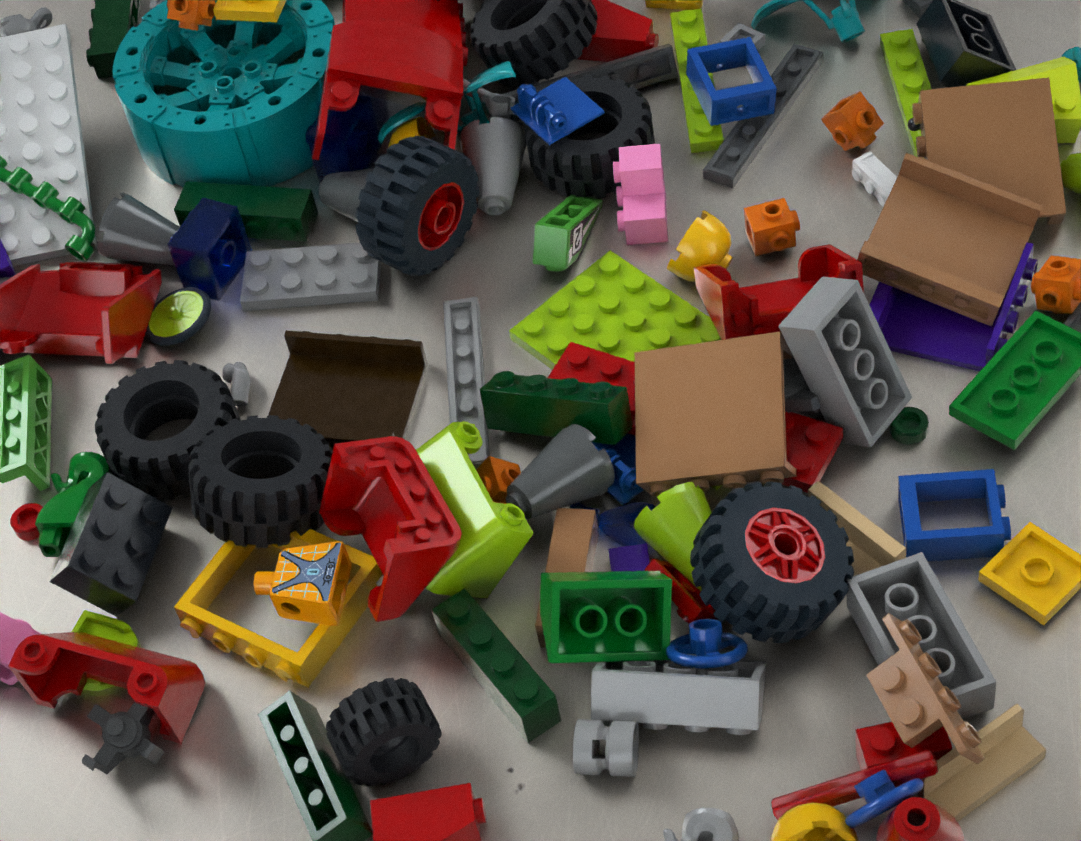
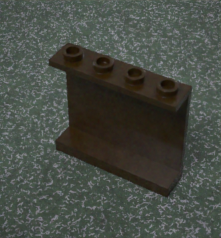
(350, 385)

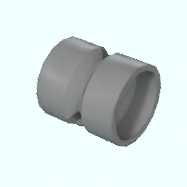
(620, 751)

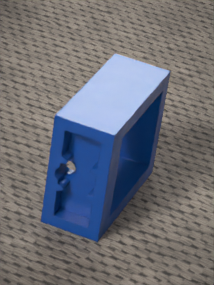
(721, 105)
(957, 542)

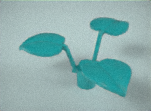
(844, 19)
(487, 76)

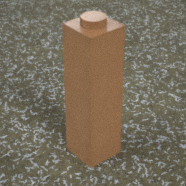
(571, 547)

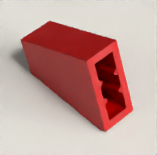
(618, 33)
(429, 815)

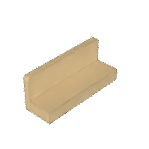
(869, 542)
(1008, 754)

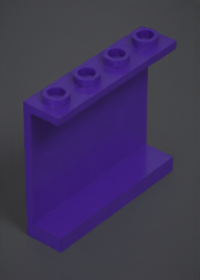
(941, 335)

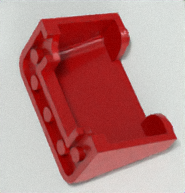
(764, 306)
(392, 501)
(64, 661)

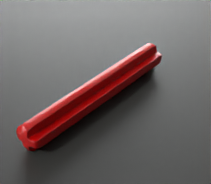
(842, 789)

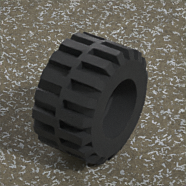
(383, 732)

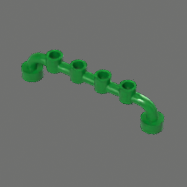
(45, 197)

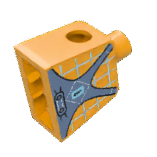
(308, 582)

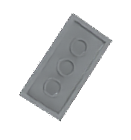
(309, 277)

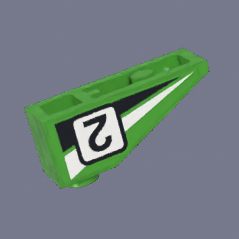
(564, 232)

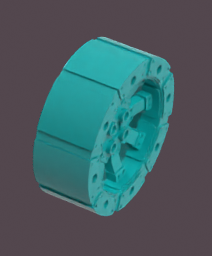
(252, 106)

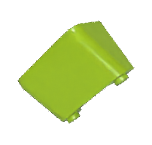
(490, 530)

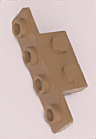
(916, 697)

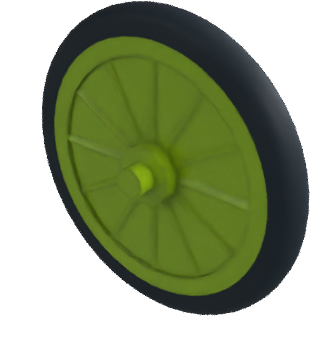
(178, 316)

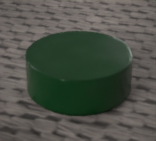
(910, 426)

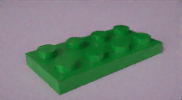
(1021, 381)

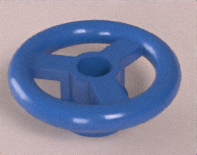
(705, 641)
(880, 796)

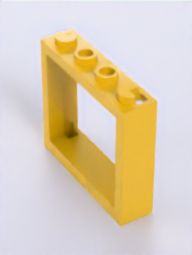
(256, 649)

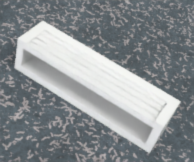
(874, 176)

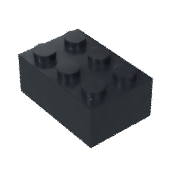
(111, 545)

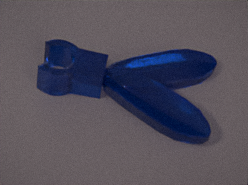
(617, 522)

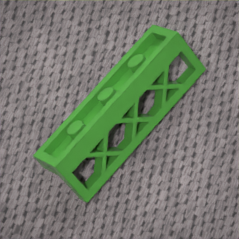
(25, 422)

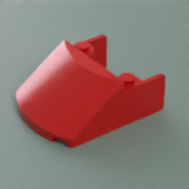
(394, 59)
(78, 310)

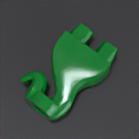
(60, 512)

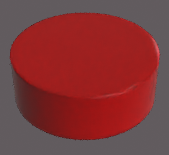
(24, 521)

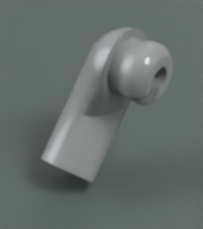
(240, 379)

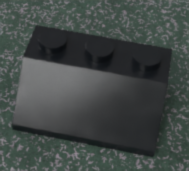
(963, 43)

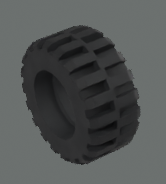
(532, 35)
(587, 165)
(149, 401)
(259, 480)

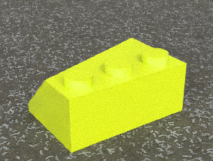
(1064, 92)

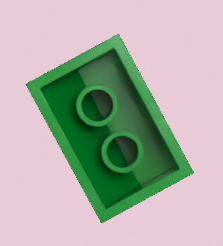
(606, 616)

